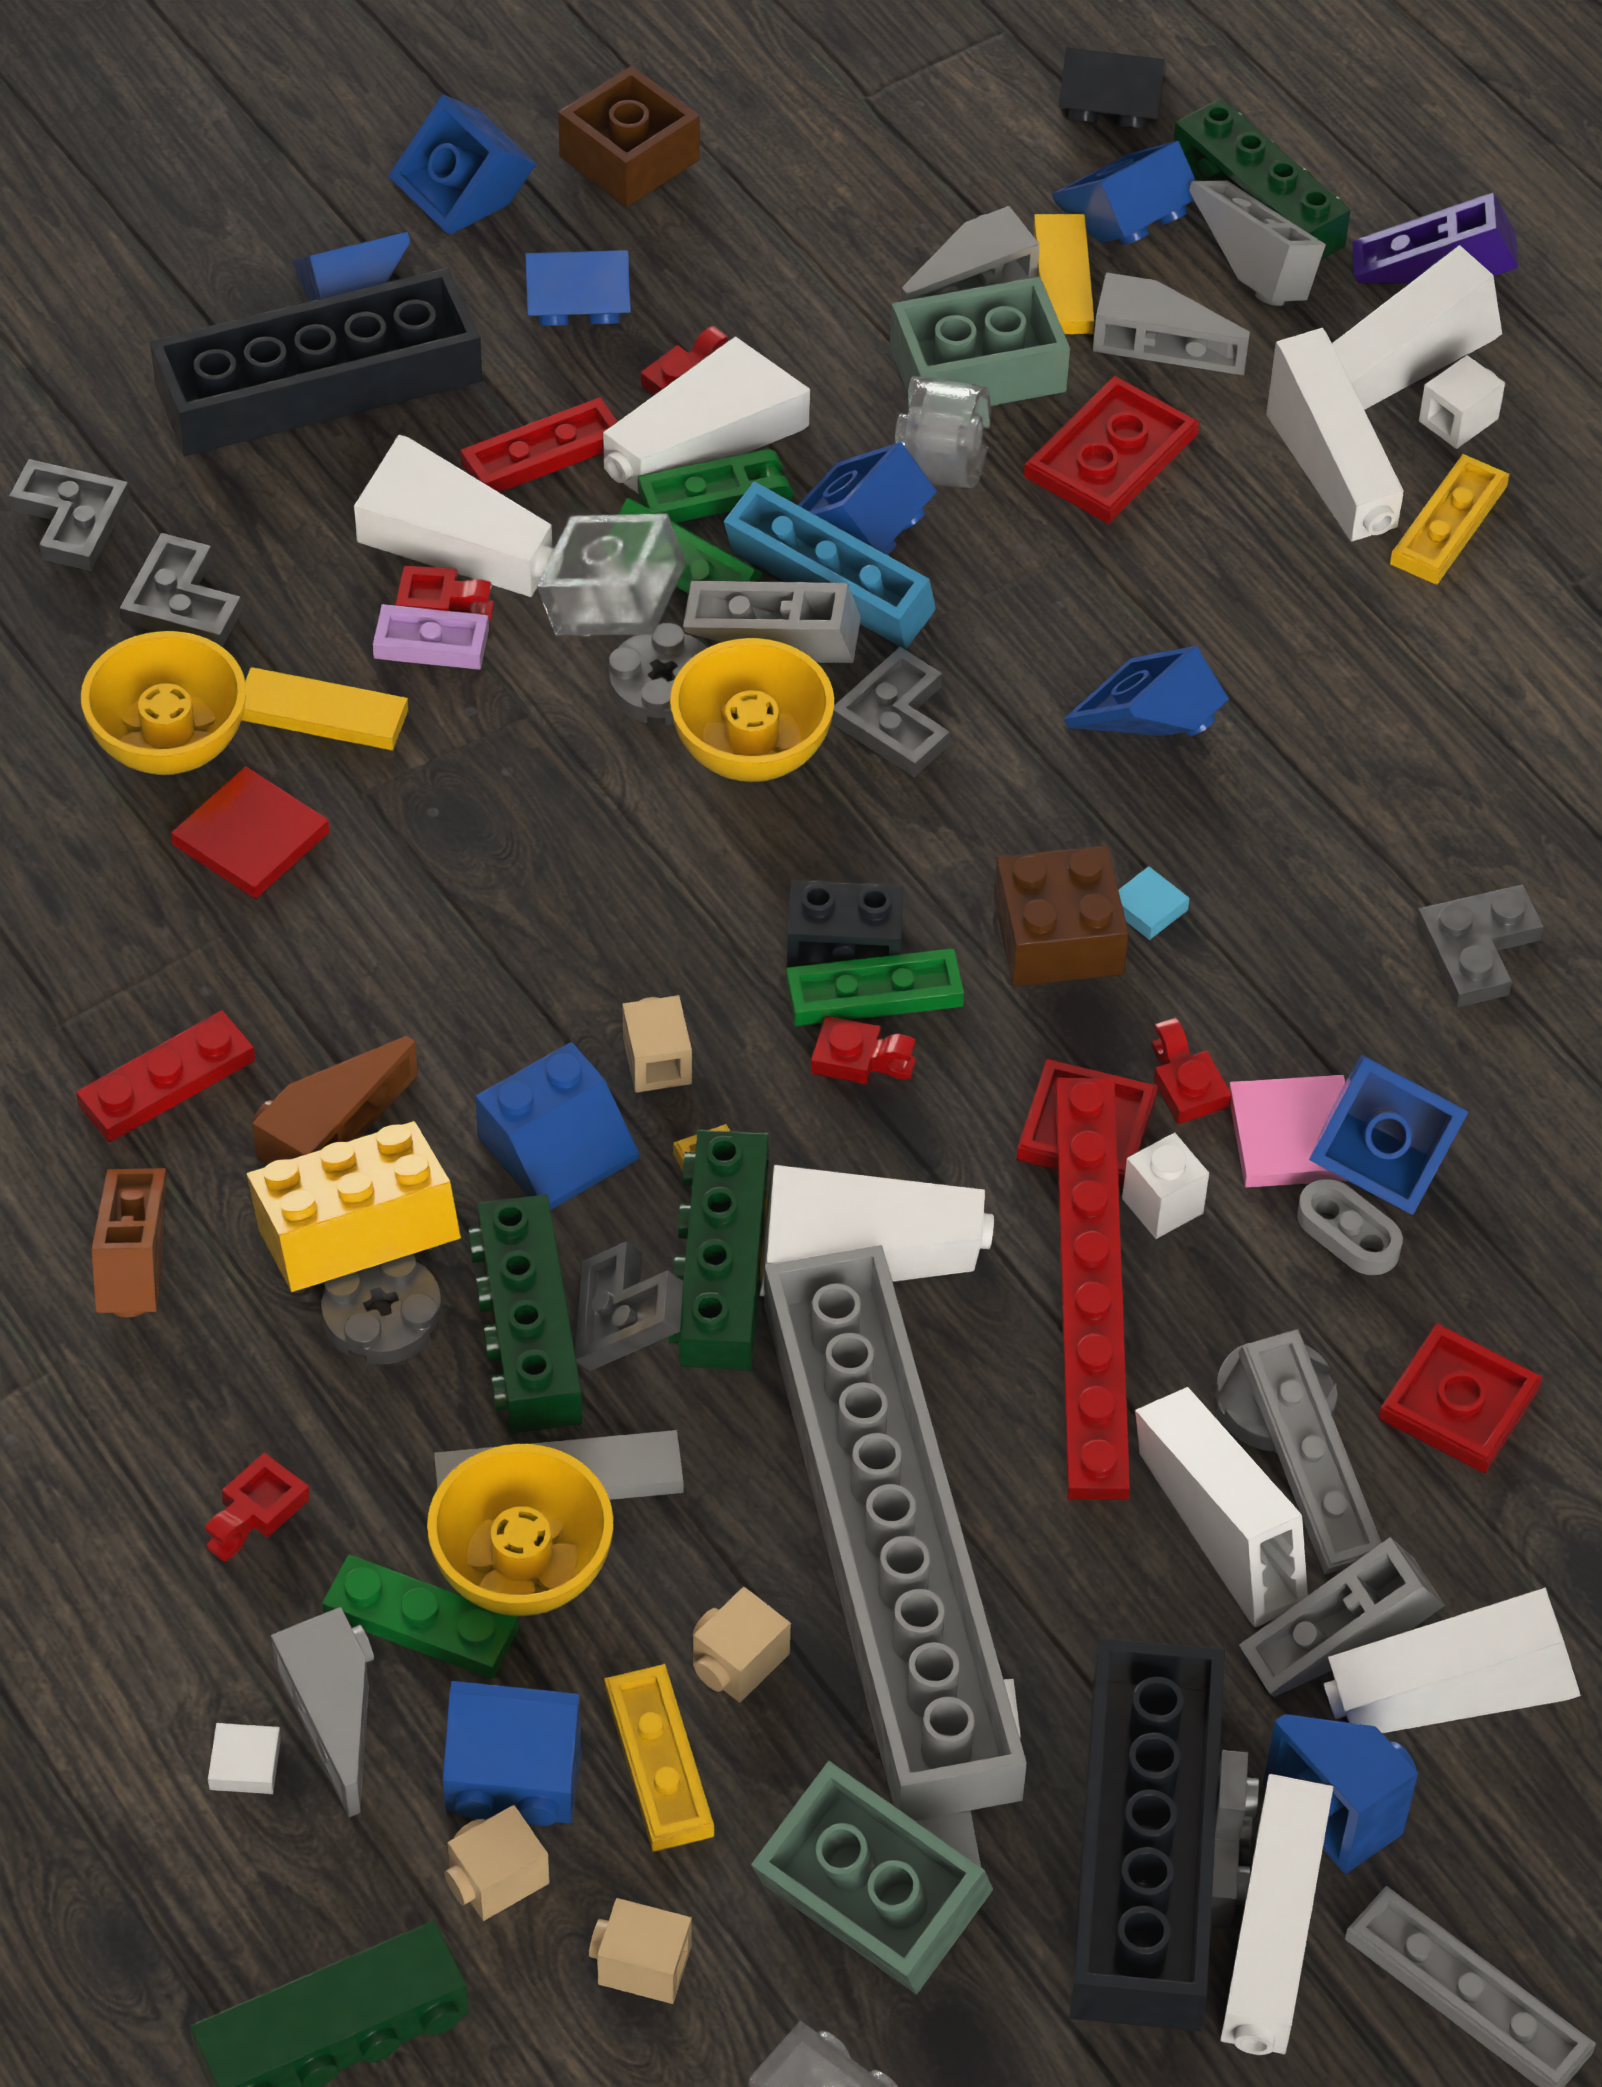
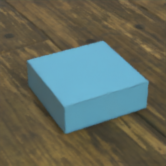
(1151, 902)

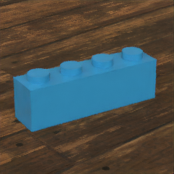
(810, 550)

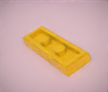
(1065, 269)
(1449, 519)
(324, 708)
(659, 1758)

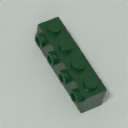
(1229, 148)
(722, 1248)
(528, 1314)
(336, 2016)

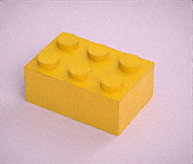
(353, 1205)

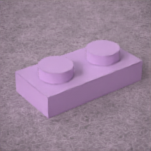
(431, 636)

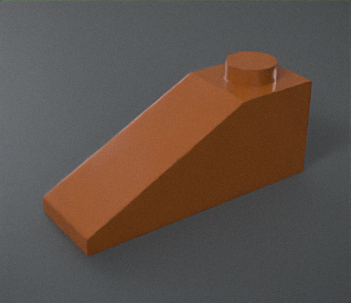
(334, 1103)
(129, 1242)

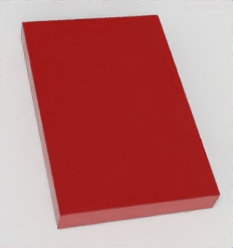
(1111, 449)

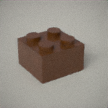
(629, 136)
(1060, 915)

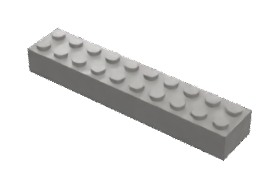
(893, 1536)

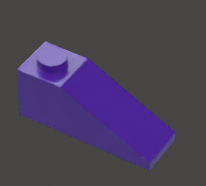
(1415, 246)

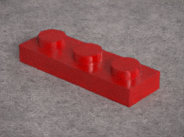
(539, 446)
(165, 1076)

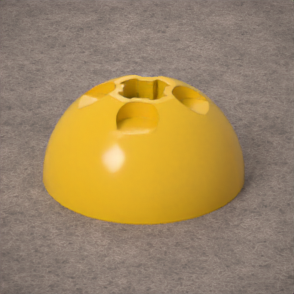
(164, 701)
(752, 708)
(523, 1502)

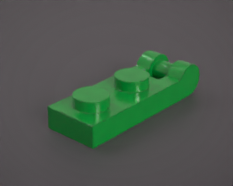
(711, 485)

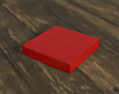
(250, 832)
(1133, 1111)
(1460, 1398)

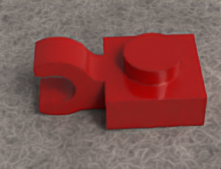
(679, 361)
(442, 590)
(854, 1049)
(1187, 1081)
(258, 1499)

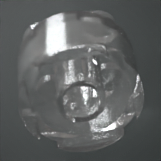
(946, 430)

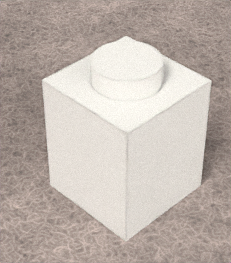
(1461, 401)
(1165, 1185)

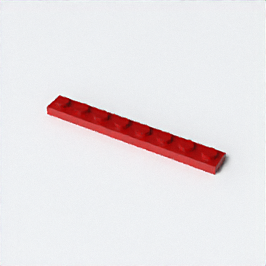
(1091, 1290)

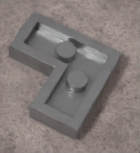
(80, 507)
(169, 593)
(885, 714)
(1466, 938)
(621, 1312)
(1234, 1818)

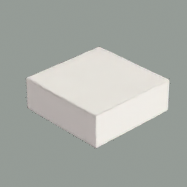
(244, 1758)

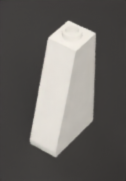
(1421, 328)
(708, 414)
(1332, 436)
(451, 520)
(919, 1224)
(1226, 1504)
(1456, 1668)
(1276, 1915)

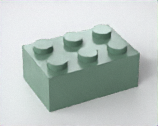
(986, 337)
(872, 1877)

